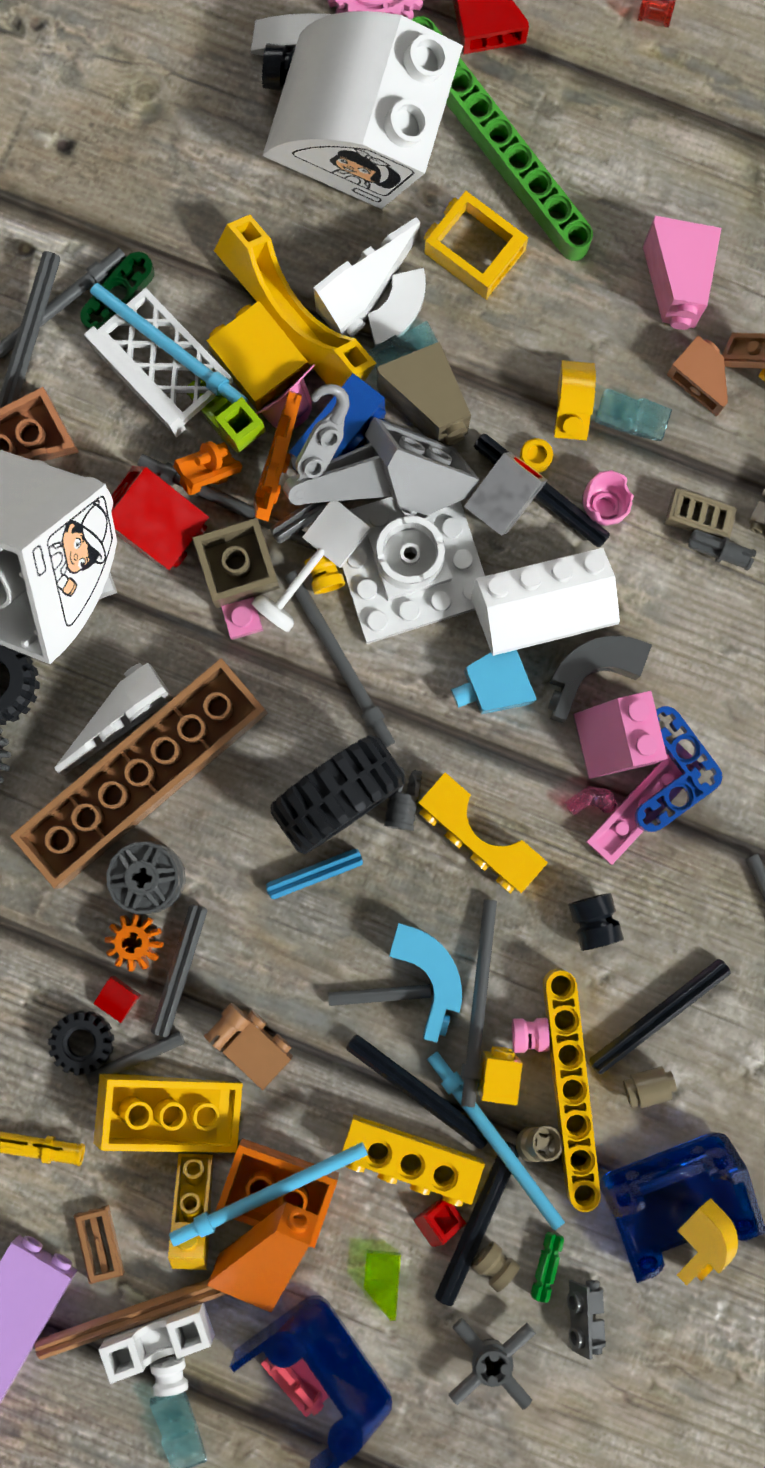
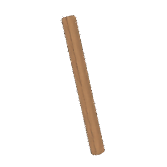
(125, 1319)

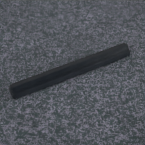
(551, 498)
(659, 1016)
(416, 1090)
(474, 1231)

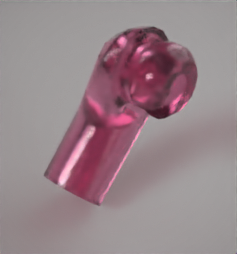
(592, 796)

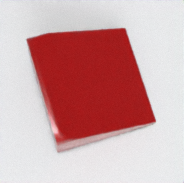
(116, 998)
(439, 1222)

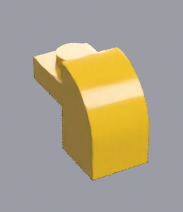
(575, 400)
(713, 1238)

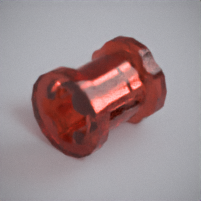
(654, 14)

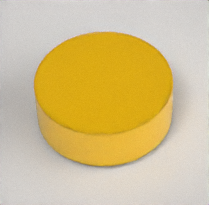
(537, 454)

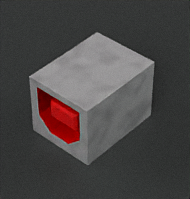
(505, 493)

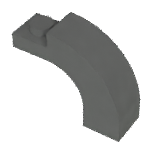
(607, 653)

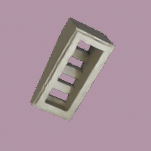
(682, 496)

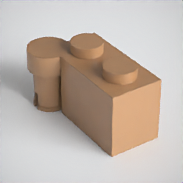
(250, 1045)

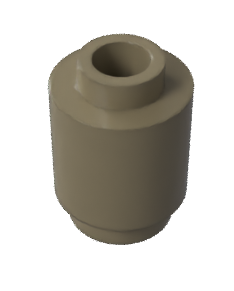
(649, 1087)

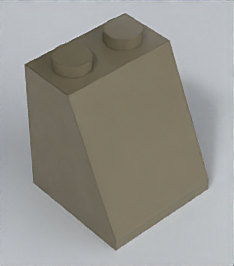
(426, 393)

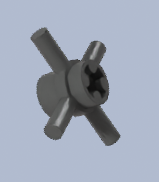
(503, 1372)

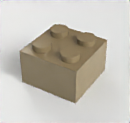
(236, 563)

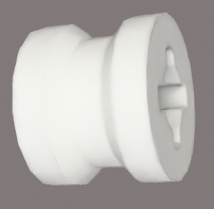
(169, 1376)

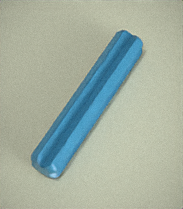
(314, 874)

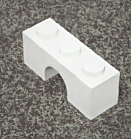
(139, 1346)

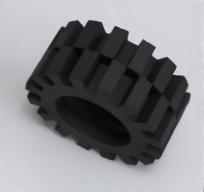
(60, 1042)

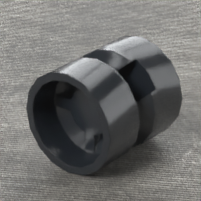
(276, 66)
(596, 921)

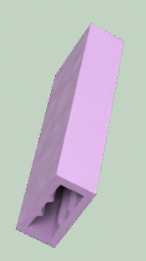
(29, 1293)

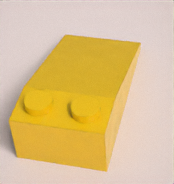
(166, 1114)

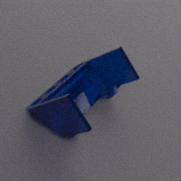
(339, 1364)

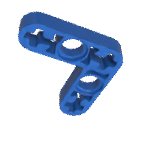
(688, 779)

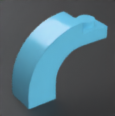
(427, 953)

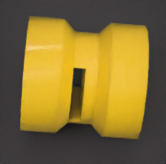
(325, 576)

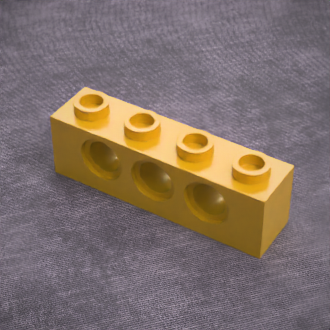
(466, 1167)

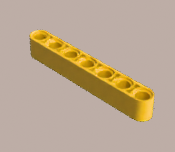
(576, 1105)

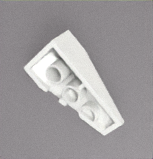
(354, 290)
(127, 706)

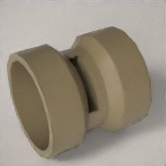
(544, 1149)
(493, 1265)

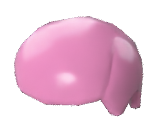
(607, 498)

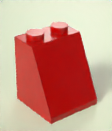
(155, 517)

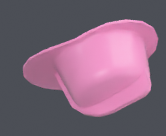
(273, 410)

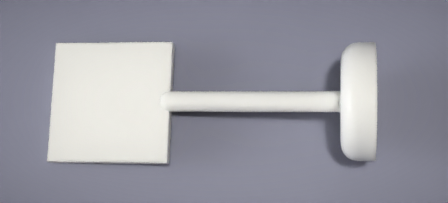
(335, 536)

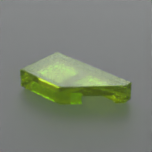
(382, 1280)

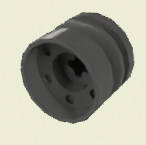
(160, 863)

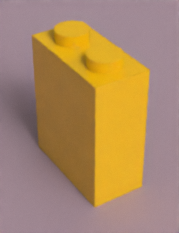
(257, 354)

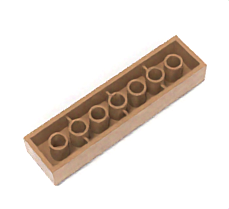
(139, 774)

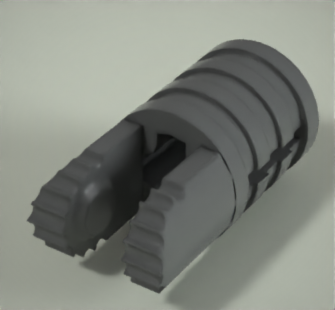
(403, 806)

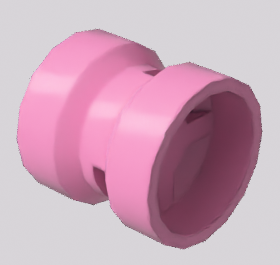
(538, 1035)

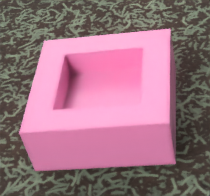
(242, 618)

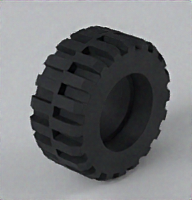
(337, 793)

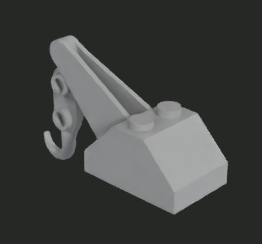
(394, 464)

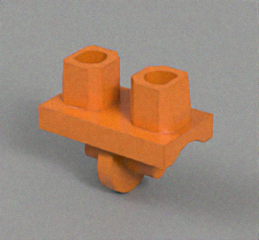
(206, 466)

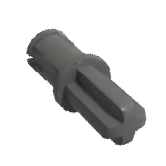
(721, 549)

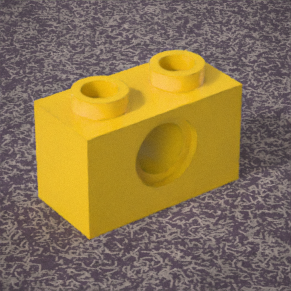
(500, 1076)

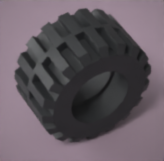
(21, 685)

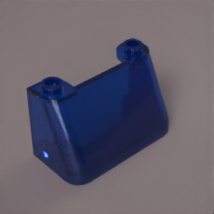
(662, 1191)

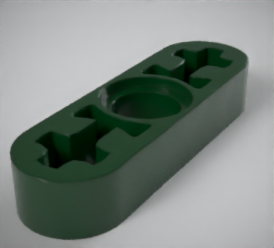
(139, 281)

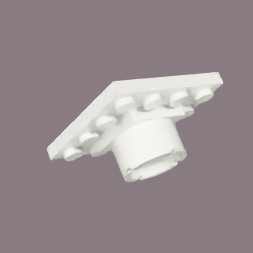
(404, 593)

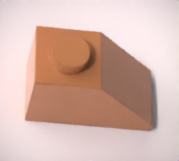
(702, 374)

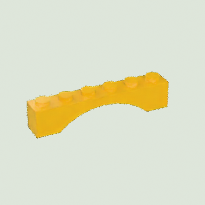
(252, 260)

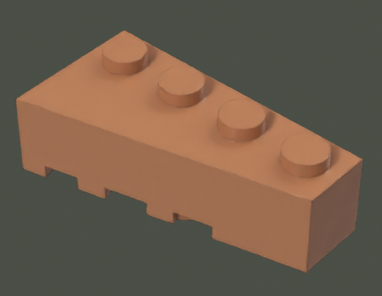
(34, 428)

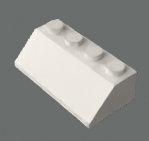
(546, 601)

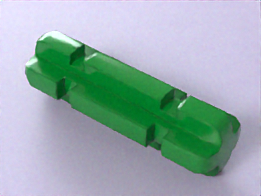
(547, 1267)

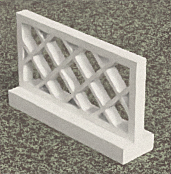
(138, 381)

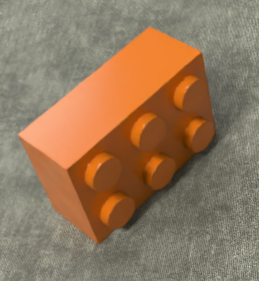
(262, 1166)

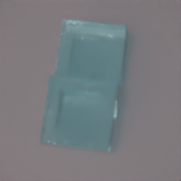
(407, 343)
(633, 416)
(178, 1430)

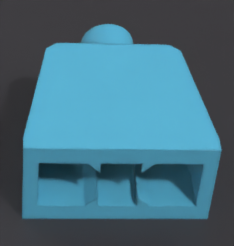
(495, 684)

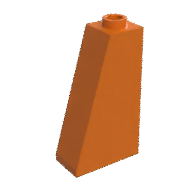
(265, 1257)

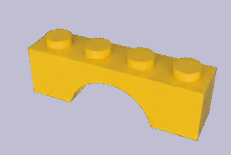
(513, 864)

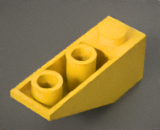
(191, 1199)

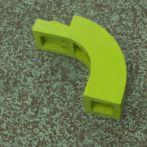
(233, 422)

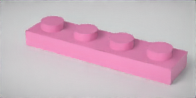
(620, 827)

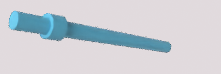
(214, 382)
(453, 1084)
(205, 1223)

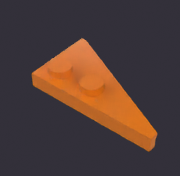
(277, 459)

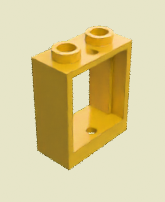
(481, 283)

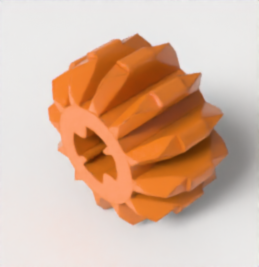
(127, 931)

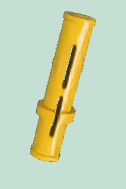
(41, 1148)

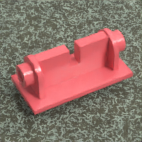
(299, 1385)

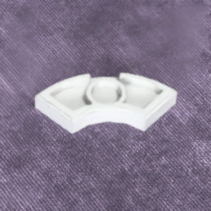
(401, 307)

